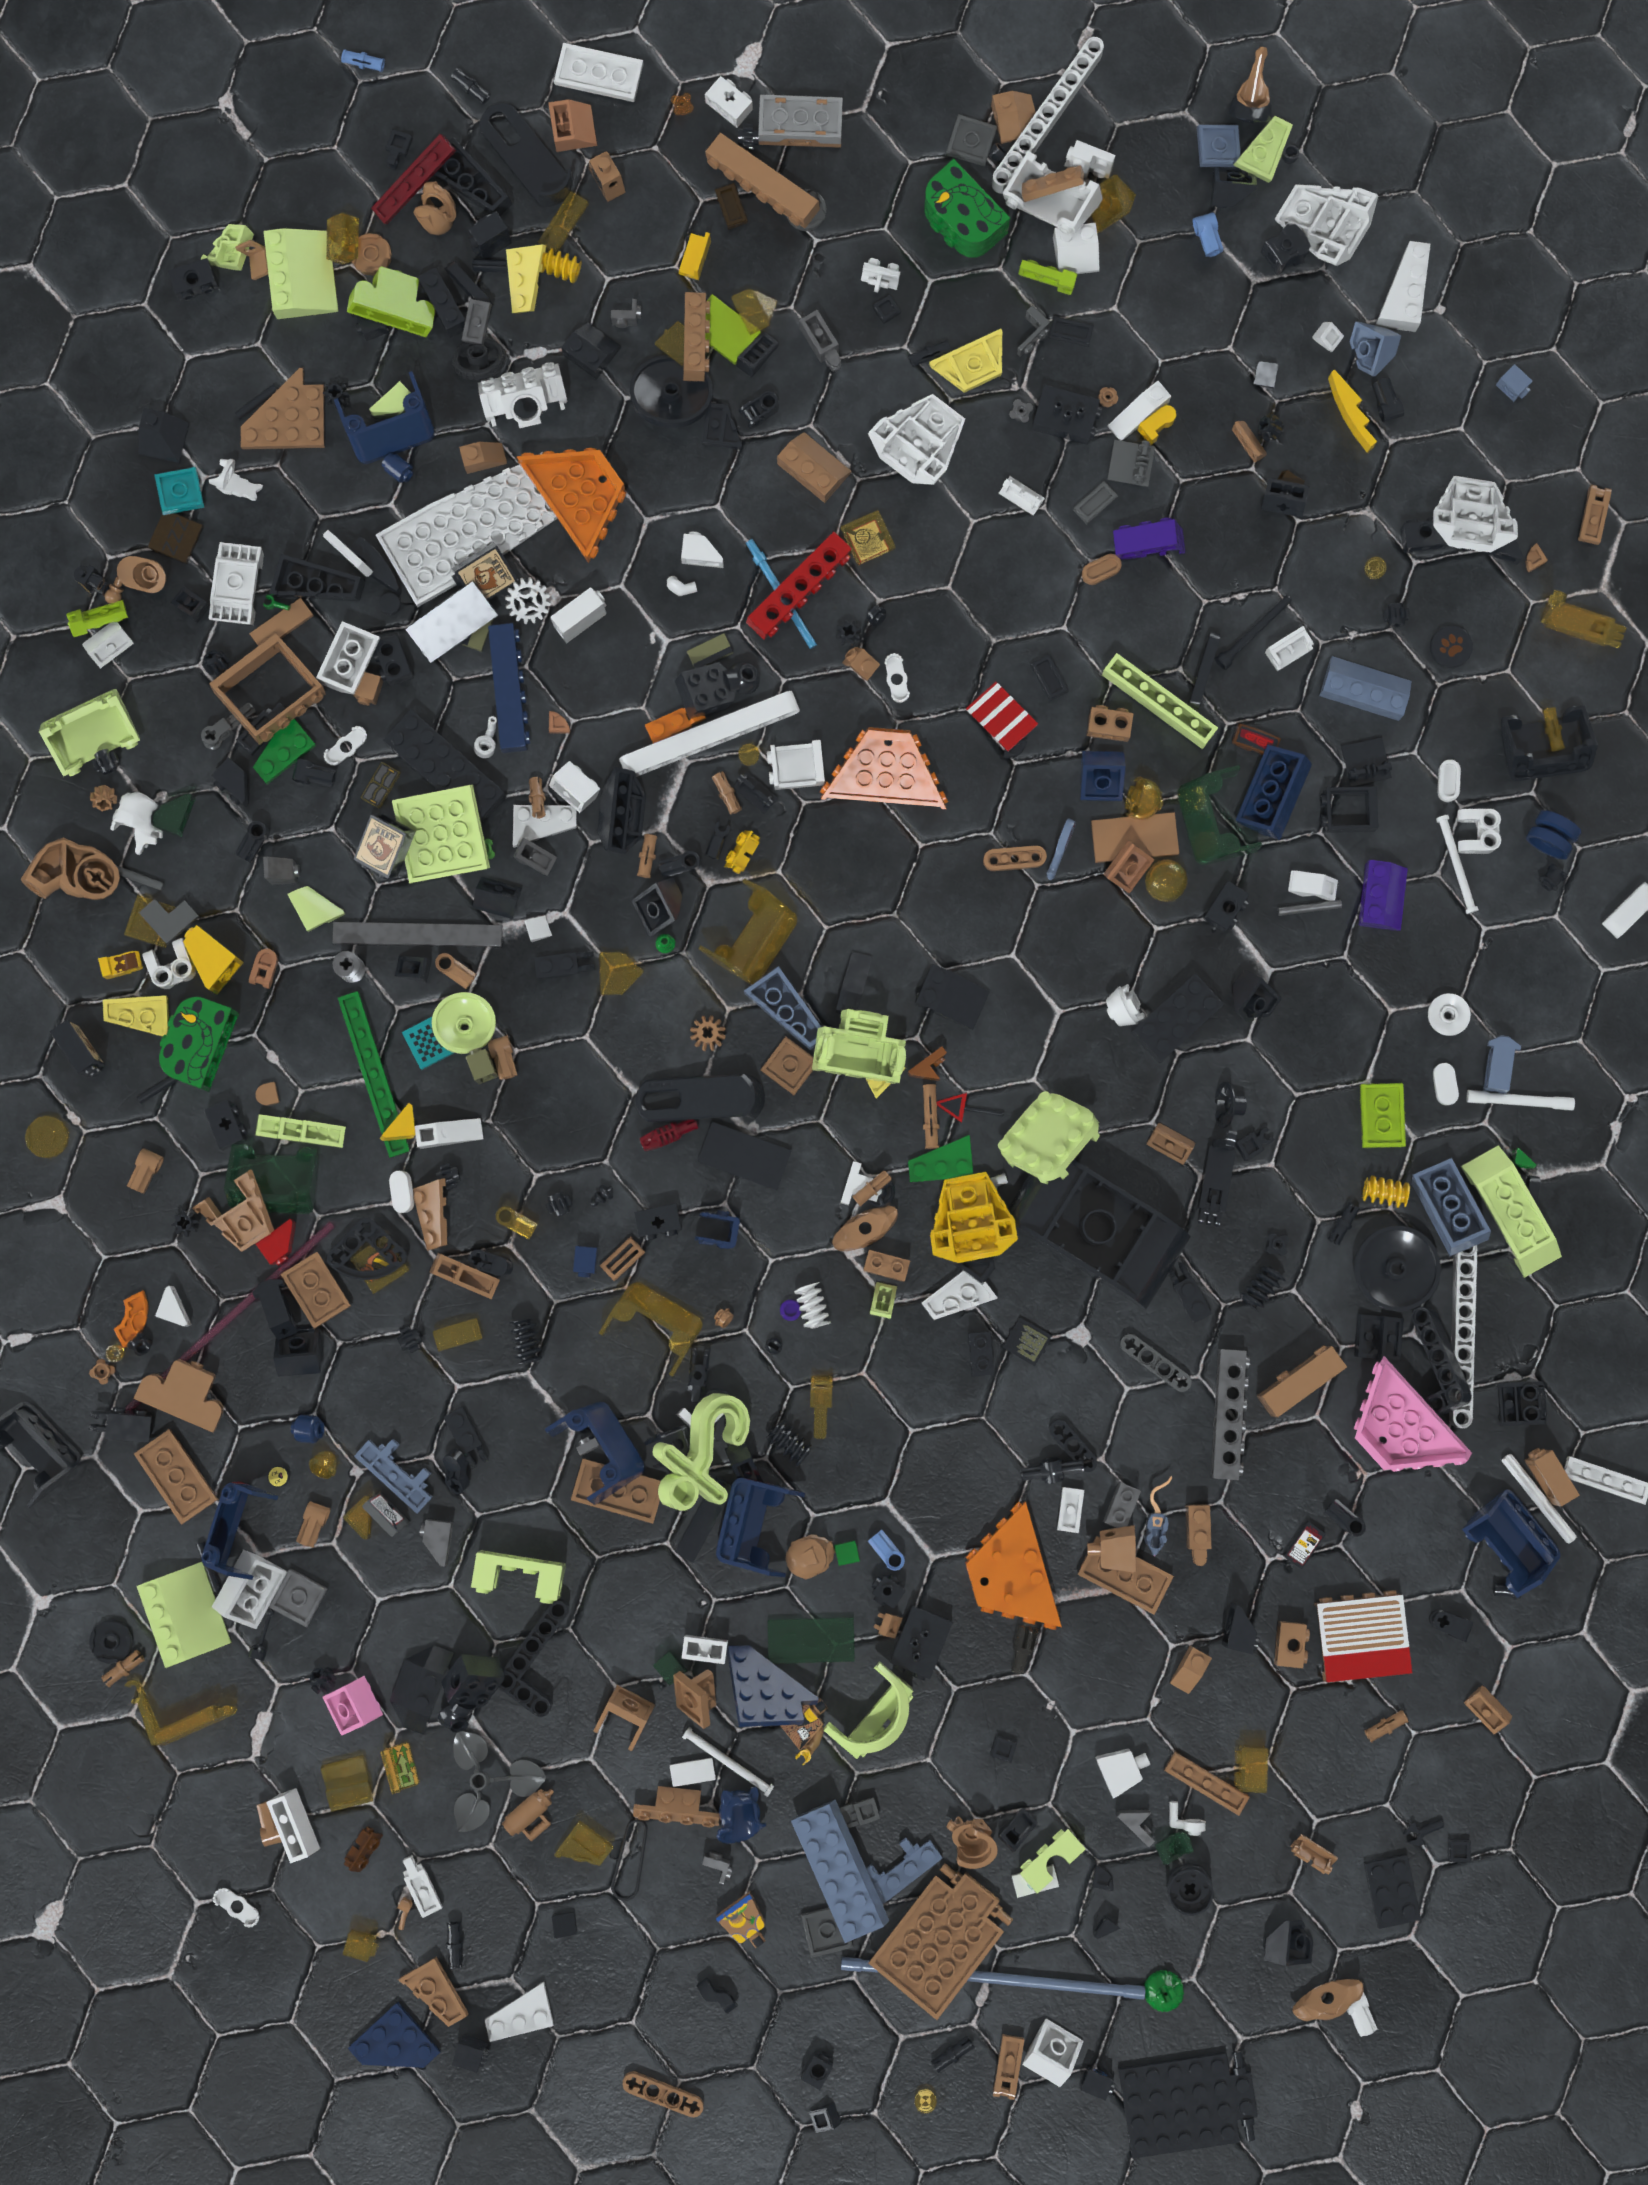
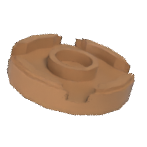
(372, 254)

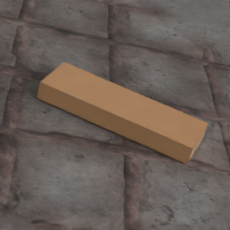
(283, 622)

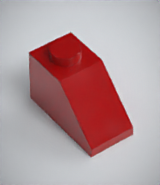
(278, 1243)

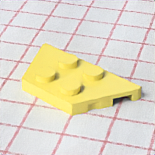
(972, 363)

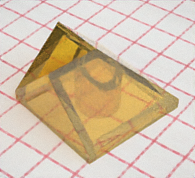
(1115, 203)

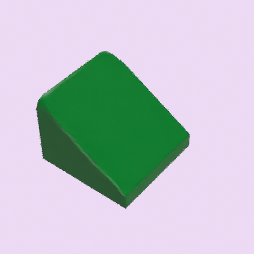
(1521, 1160)
(847, 1553)

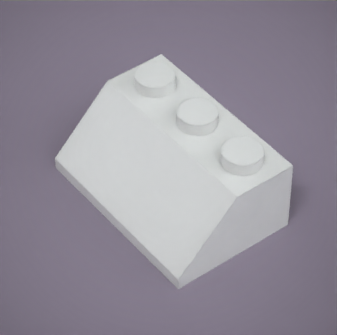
(347, 658)
(247, 1599)

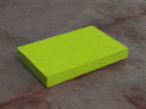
(727, 331)
(1382, 1115)

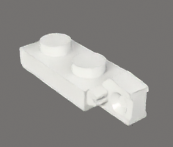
(421, 1887)

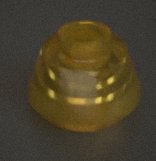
(323, 1465)

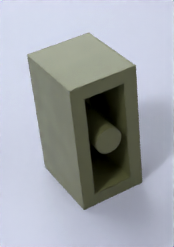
(481, 1065)

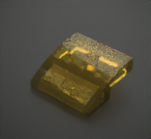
(347, 1783)

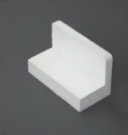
(107, 644)

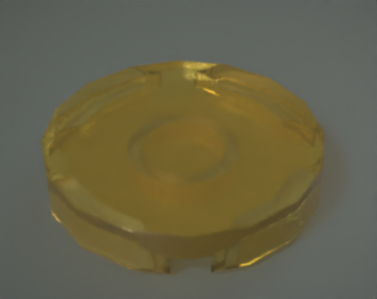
(47, 1137)

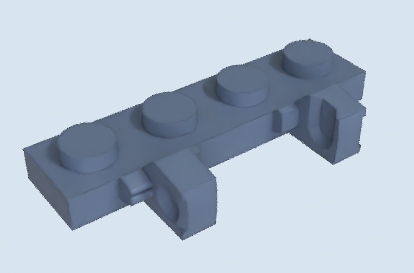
(406, 1487)
(915, 1863)

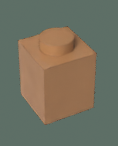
(369, 689)

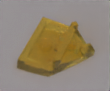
(754, 309)
(617, 973)

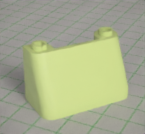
(86, 729)

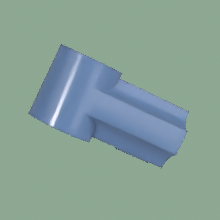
(1207, 229)
(886, 1548)

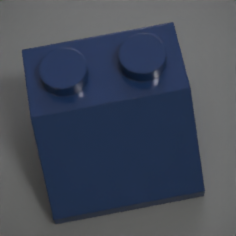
(1102, 775)

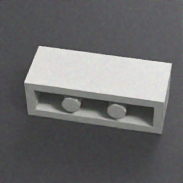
(293, 1825)

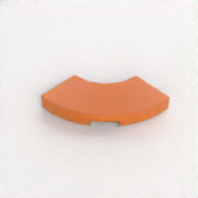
(134, 1319)

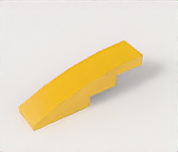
(1348, 406)

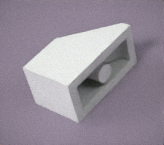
(699, 551)

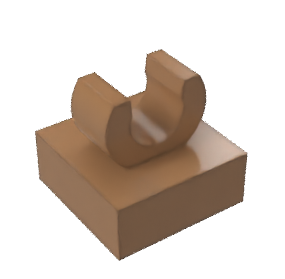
(889, 1626)

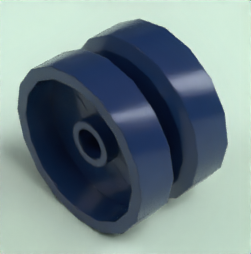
(1553, 834)

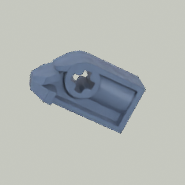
(1500, 1064)

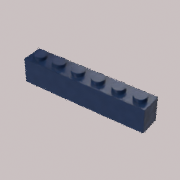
(508, 688)

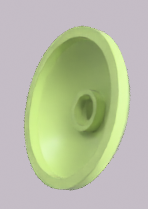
(462, 1010)

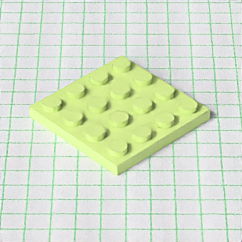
(446, 834)

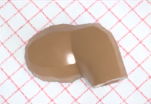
(73, 868)

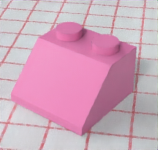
(353, 1705)

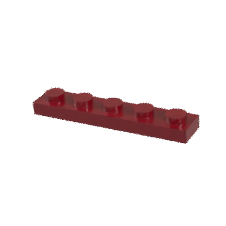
(413, 179)

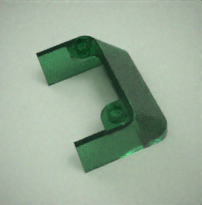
(1200, 821)

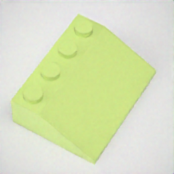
(300, 273)
(183, 1614)

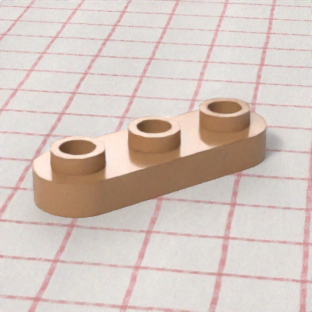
(1024, 858)

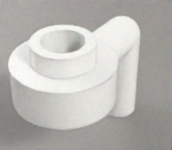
(486, 741)
(1193, 1826)

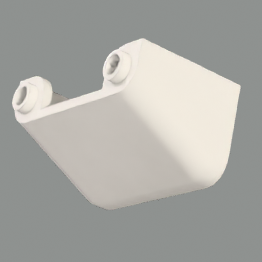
(1062, 209)

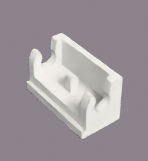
(1289, 648)

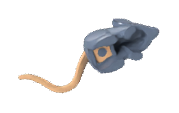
(1156, 1525)

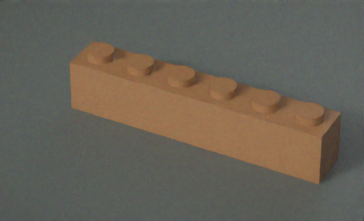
(762, 180)

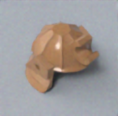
(973, 1843)

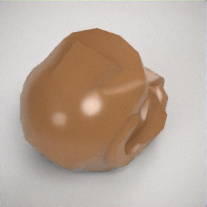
(435, 219)
(809, 1556)

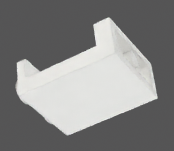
(796, 766)

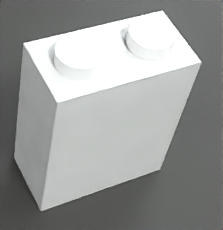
(579, 614)

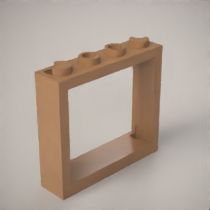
(251, 663)

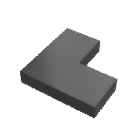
(170, 924)

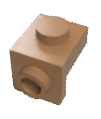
(861, 662)

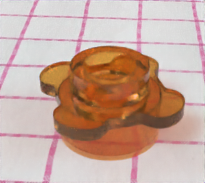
(686, 108)

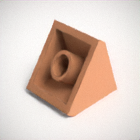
(1128, 867)

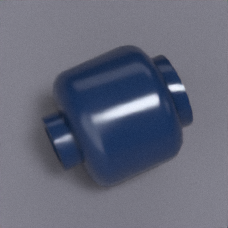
(307, 1429)

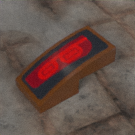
(1254, 739)

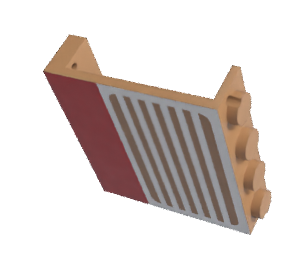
(1363, 1636)

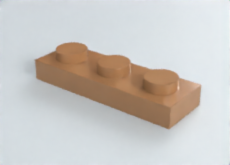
(1052, 183)

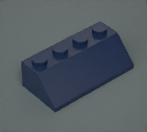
(1274, 791)

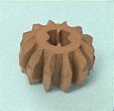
(715, 1032)

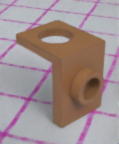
(257, 258)

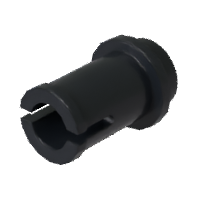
(1503, 1591)

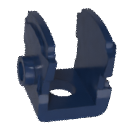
(733, 1230)

